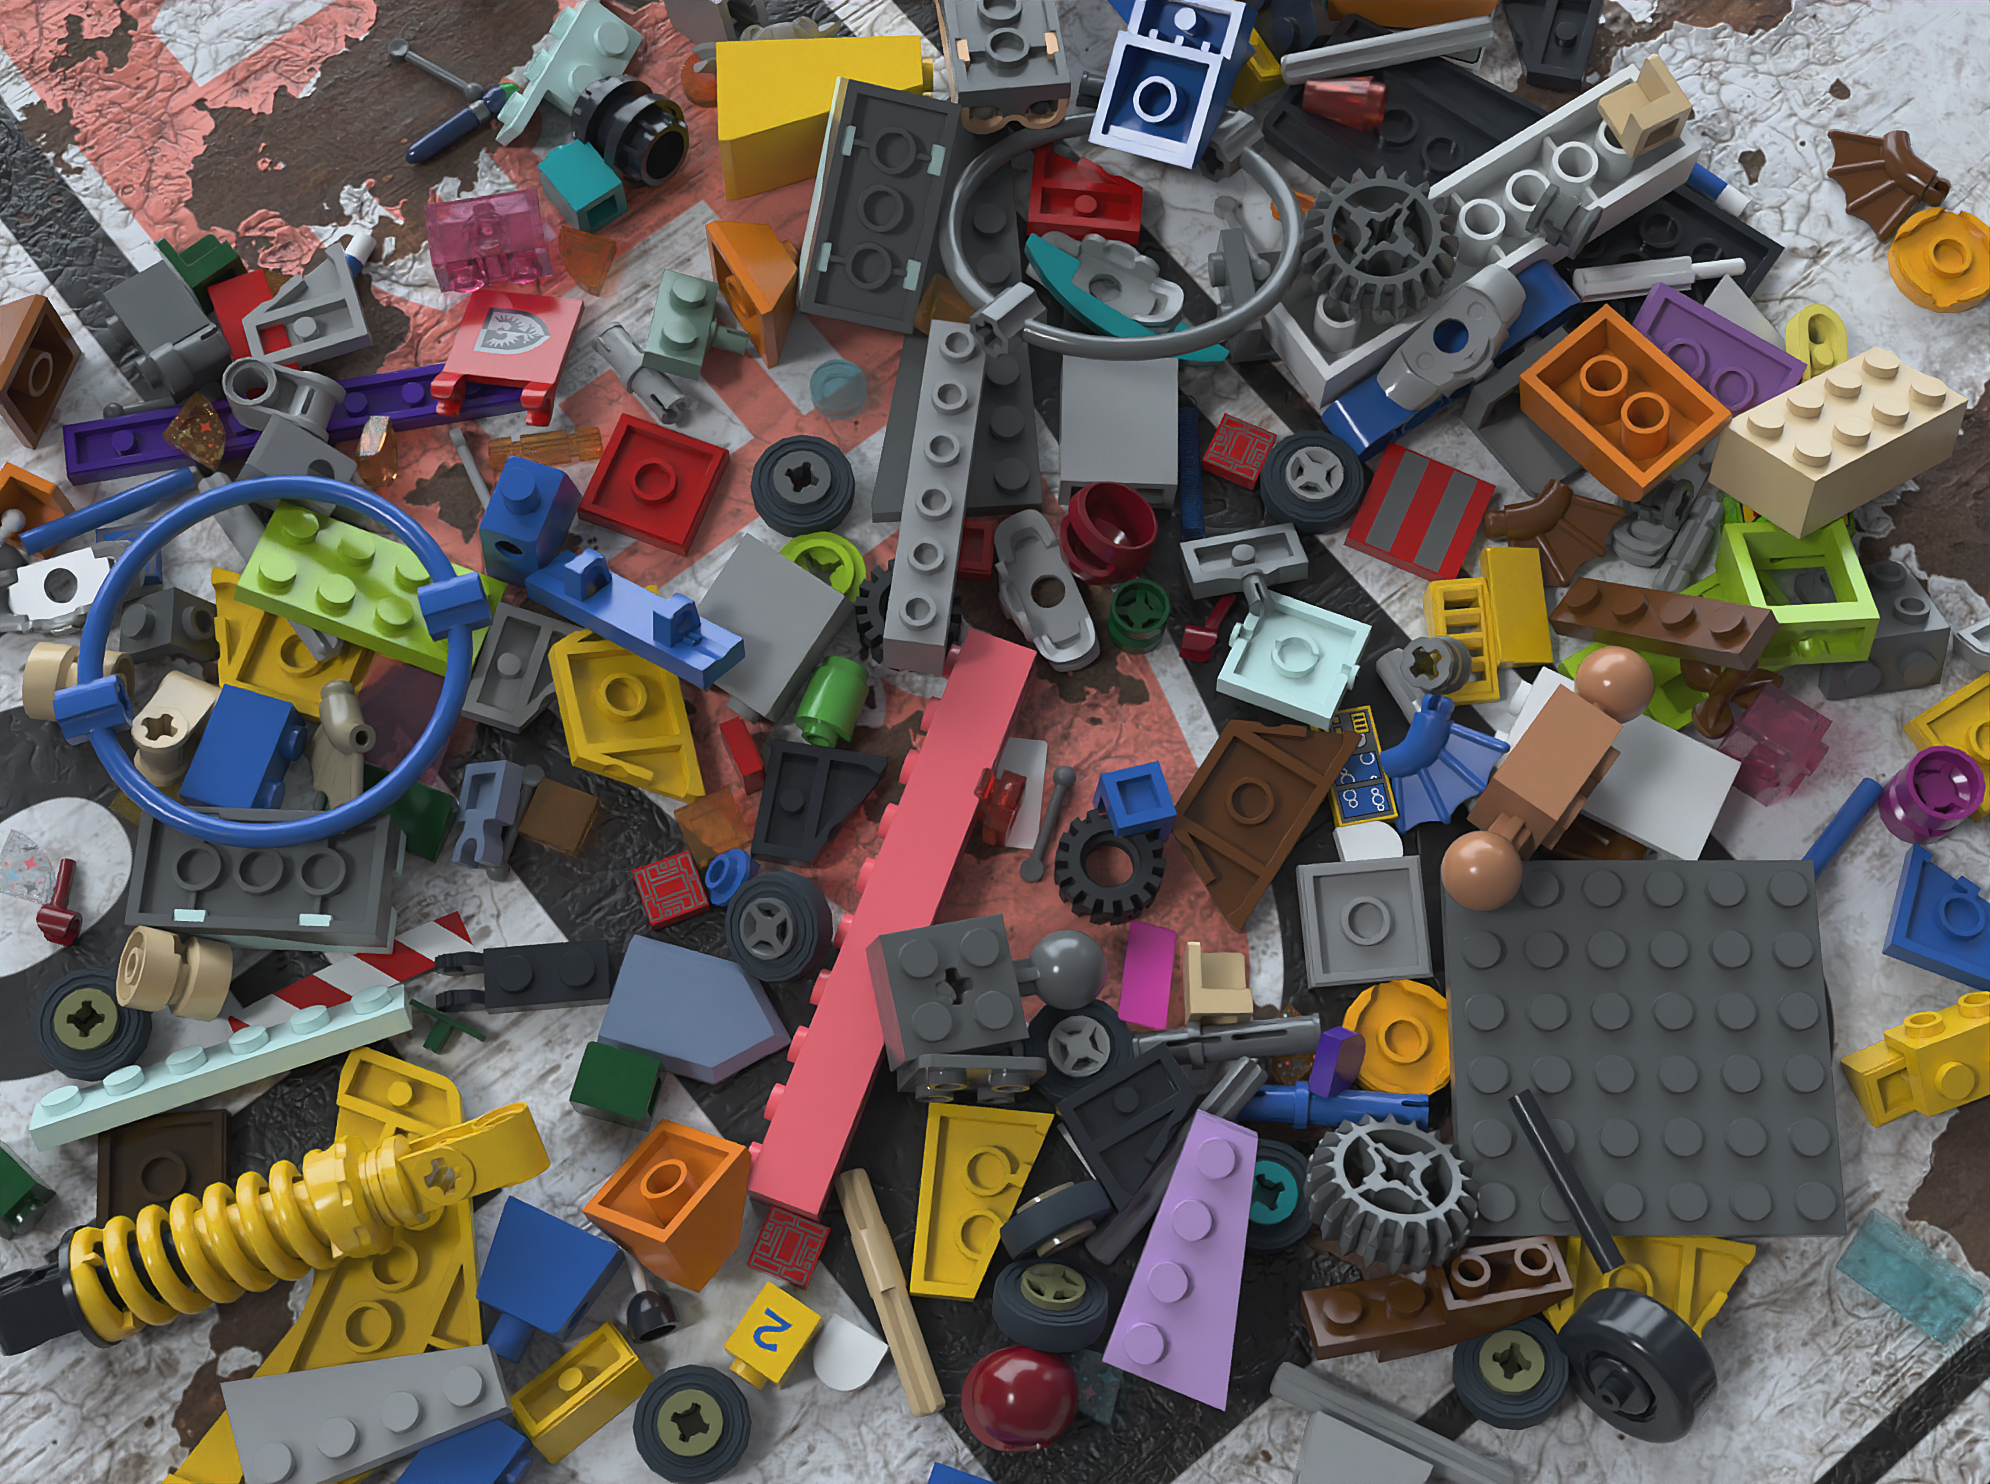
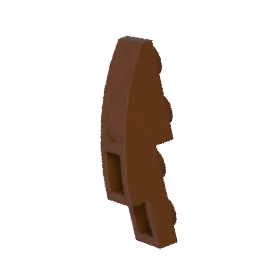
(1439, 1306)

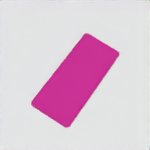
(1147, 975)

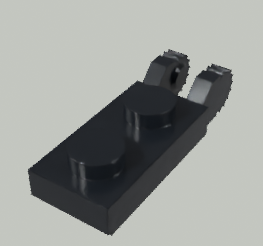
(529, 977)

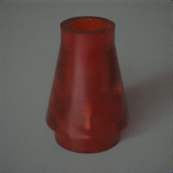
(1349, 101)

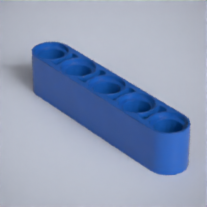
(1370, 419)

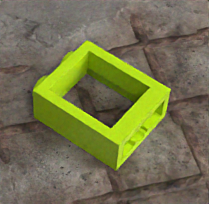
(1835, 630)

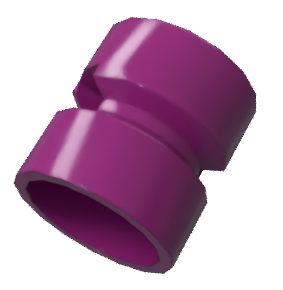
(1931, 795)

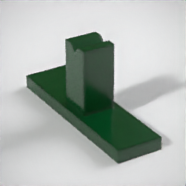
(443, 1028)

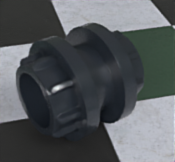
(632, 130)

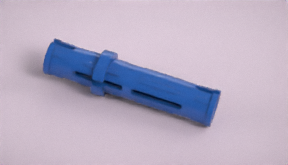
(1302, 1107)

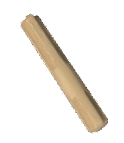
(889, 1292)

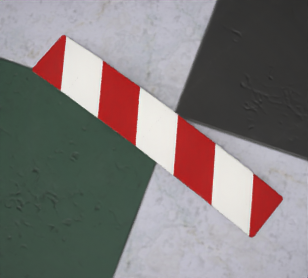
(338, 983)

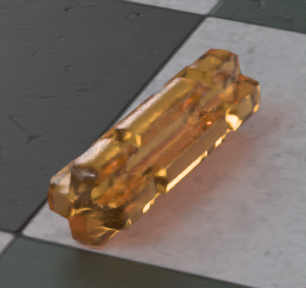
(548, 447)

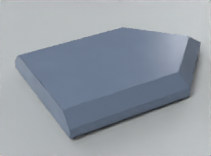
(690, 1012)

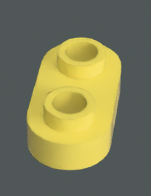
(1826, 344)

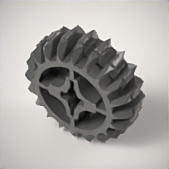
(1391, 271)
(1389, 1208)

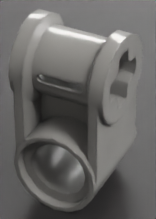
(296, 395)

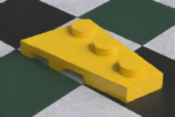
(968, 1191)

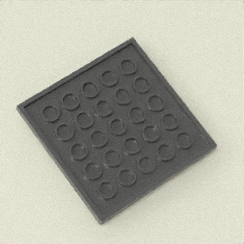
(1665, 1039)

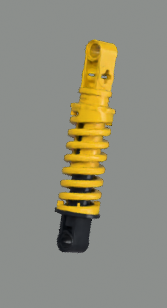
(263, 1233)

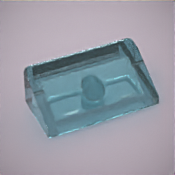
(1910, 1276)

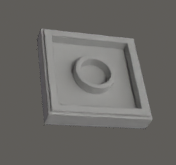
(1364, 921)

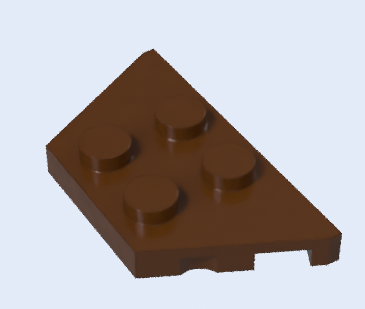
(1254, 806)

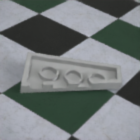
(361, 1414)

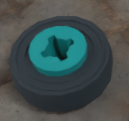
(1288, 1223)

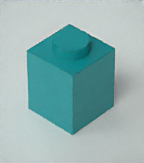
(582, 186)

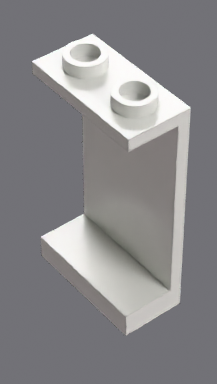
(1657, 790)

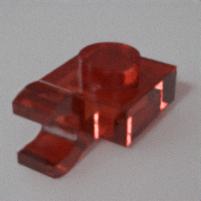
(999, 804)

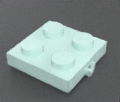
(1294, 660)

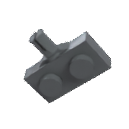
(1244, 563)

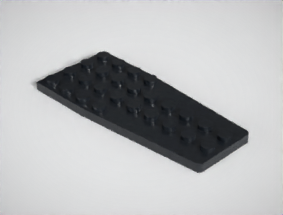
(1448, 117)

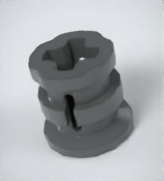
(1563, 220)
(1665, 502)
(1453, 668)

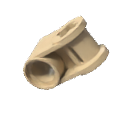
(172, 727)

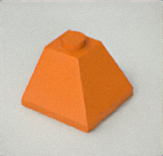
(756, 281)
(676, 1203)

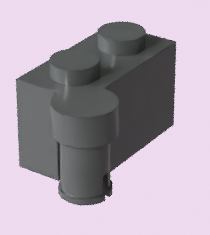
(168, 332)

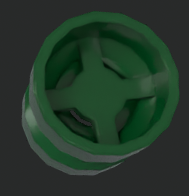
(1141, 603)

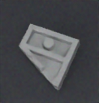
(514, 669)

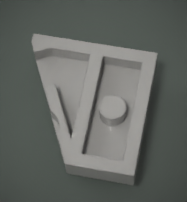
(317, 312)

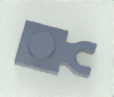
(486, 805)

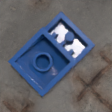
(1172, 78)

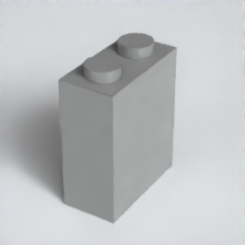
(1119, 427)
(784, 624)

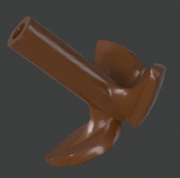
(1713, 714)

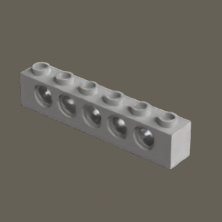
(935, 501)

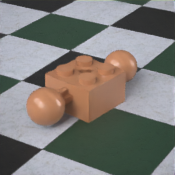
(1547, 777)

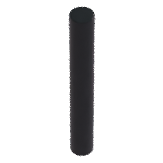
(1566, 1181)

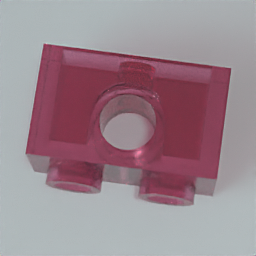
(464, 225)
(1776, 743)

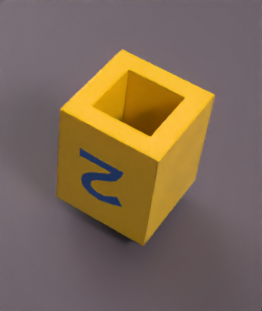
(772, 1338)

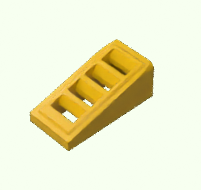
(1464, 593)

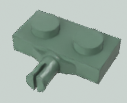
(687, 327)

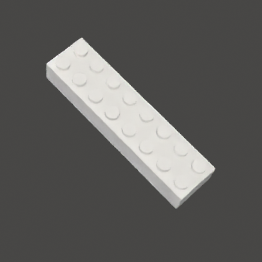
(1491, 213)

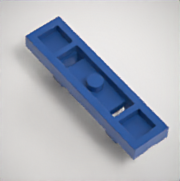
(635, 618)

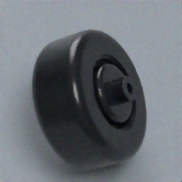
(1638, 1365)

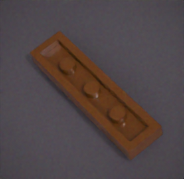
(1665, 623)

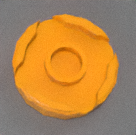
(1942, 260)
(1403, 1038)

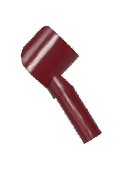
(1200, 641)
(54, 919)

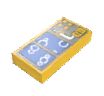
(1362, 788)

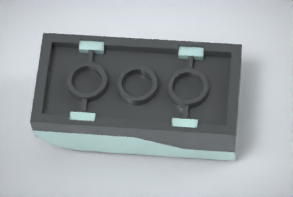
(875, 205)
(283, 898)

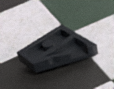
(810, 799)

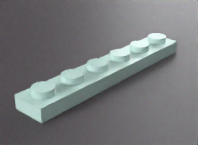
(200, 1072)

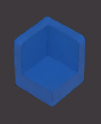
(1136, 801)

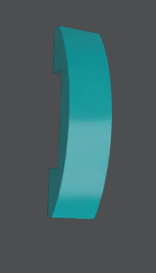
(1057, 271)

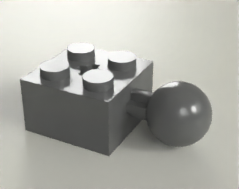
(976, 961)

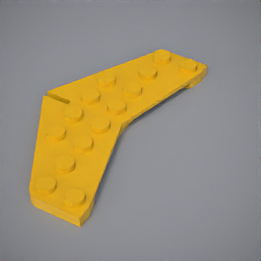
(384, 1302)

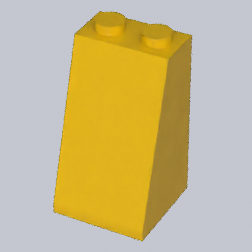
(780, 97)

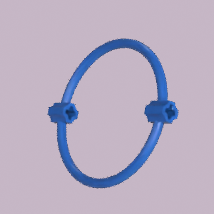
(101, 706)

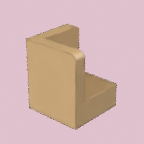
(1647, 109)
(1215, 987)

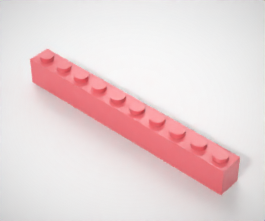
(901, 891)

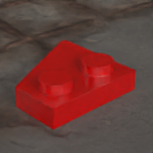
(1082, 199)

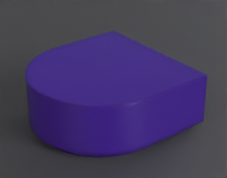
(1336, 1061)

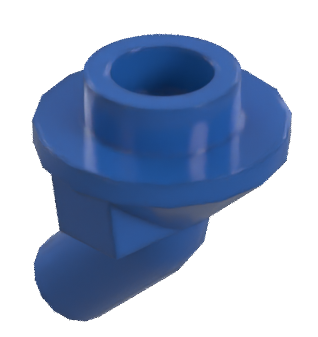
(727, 874)

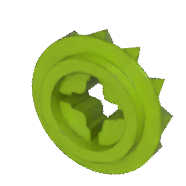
(828, 553)

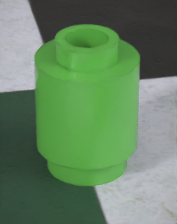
(832, 702)

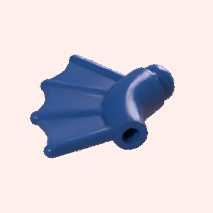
(1438, 765)

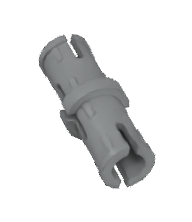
(651, 385)

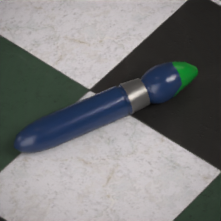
(460, 123)

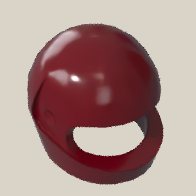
(1107, 534)
(1020, 1398)

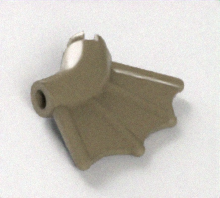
(339, 744)

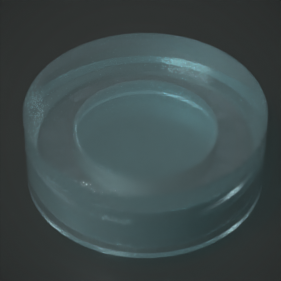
(838, 389)

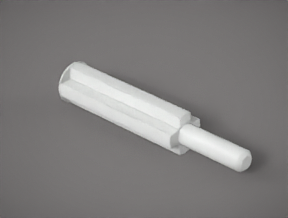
(1638, 277)

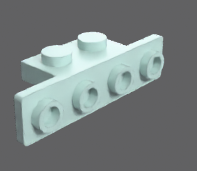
(586, 48)

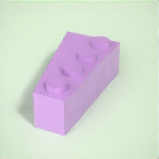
(1188, 1279)

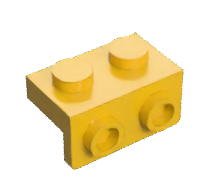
(1946, 1053)

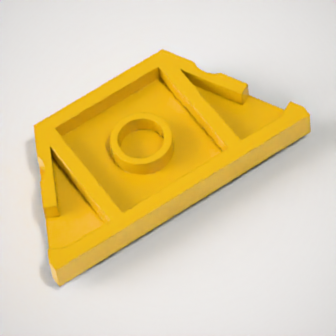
(270, 658)
(624, 716)
(1679, 1272)

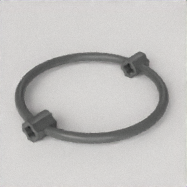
(1020, 317)

